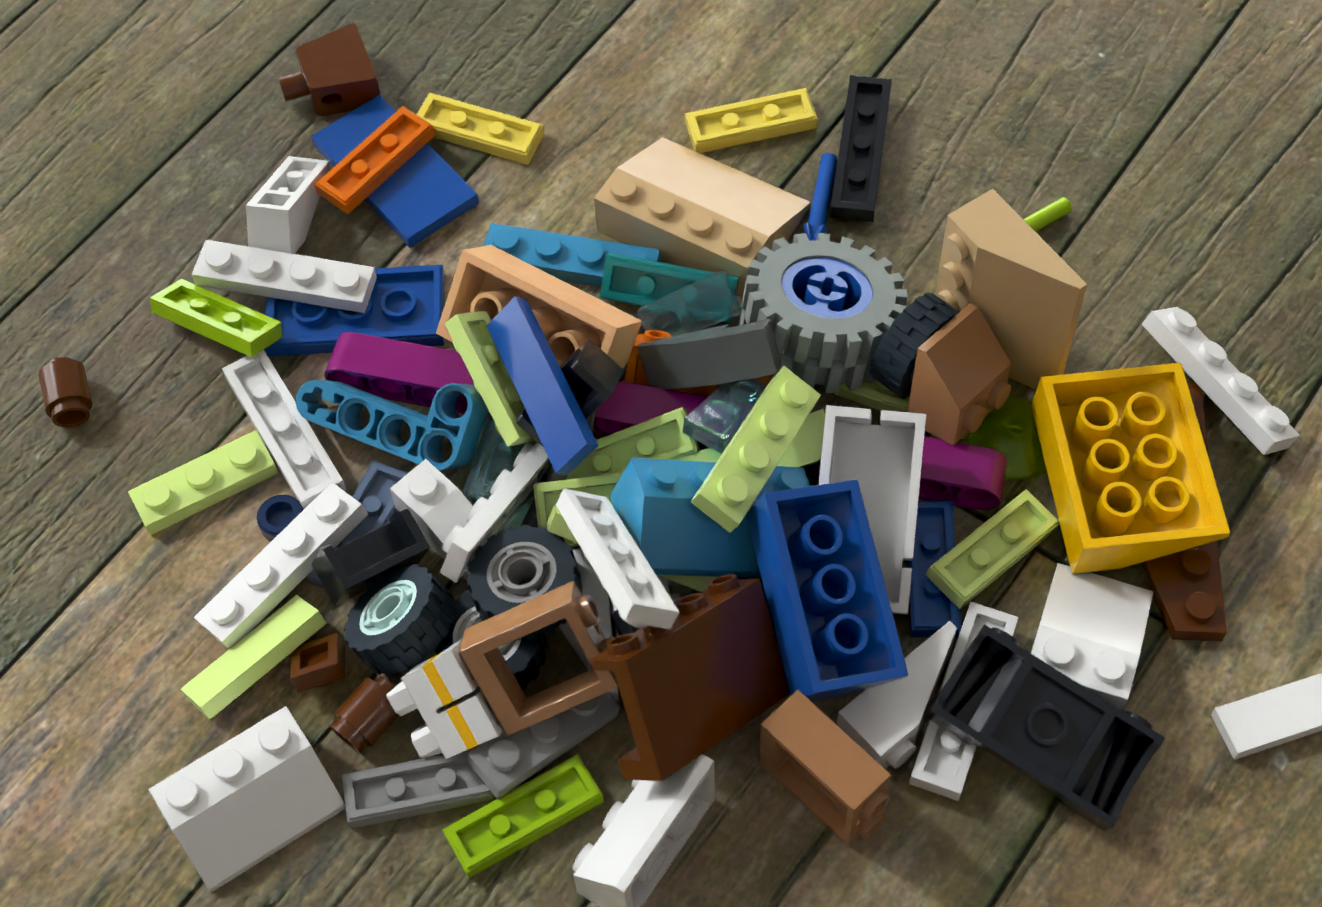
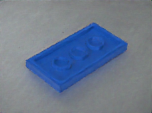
(415, 197)
(401, 308)

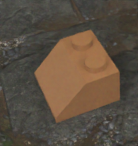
(959, 376)

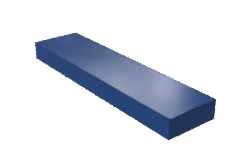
(542, 386)

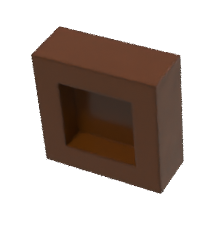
(318, 663)

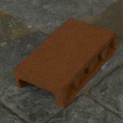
(698, 678)

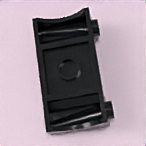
(1045, 726)

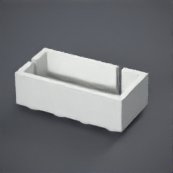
(888, 472)

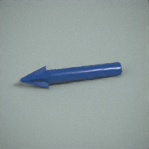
(821, 196)

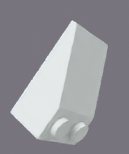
(1094, 631)

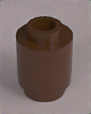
(65, 391)
(365, 714)

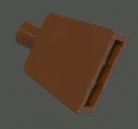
(333, 73)

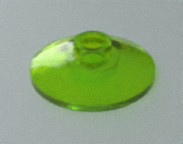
(1021, 449)

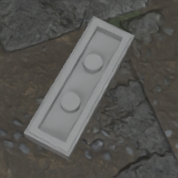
(412, 789)

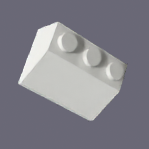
(247, 799)
(644, 836)

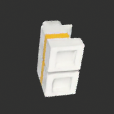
(448, 725)

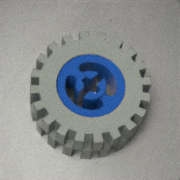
(815, 334)

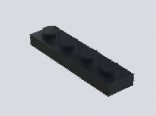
(861, 148)

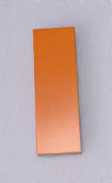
(375, 160)

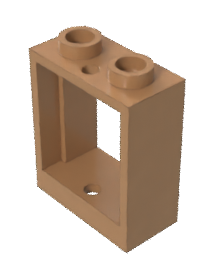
(496, 679)
(824, 769)

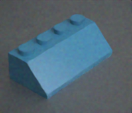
(673, 532)

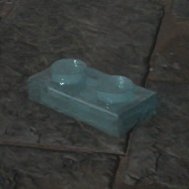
(722, 413)
(489, 461)

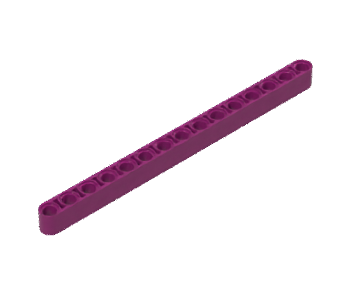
(415, 372)

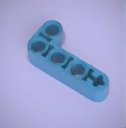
(388, 417)

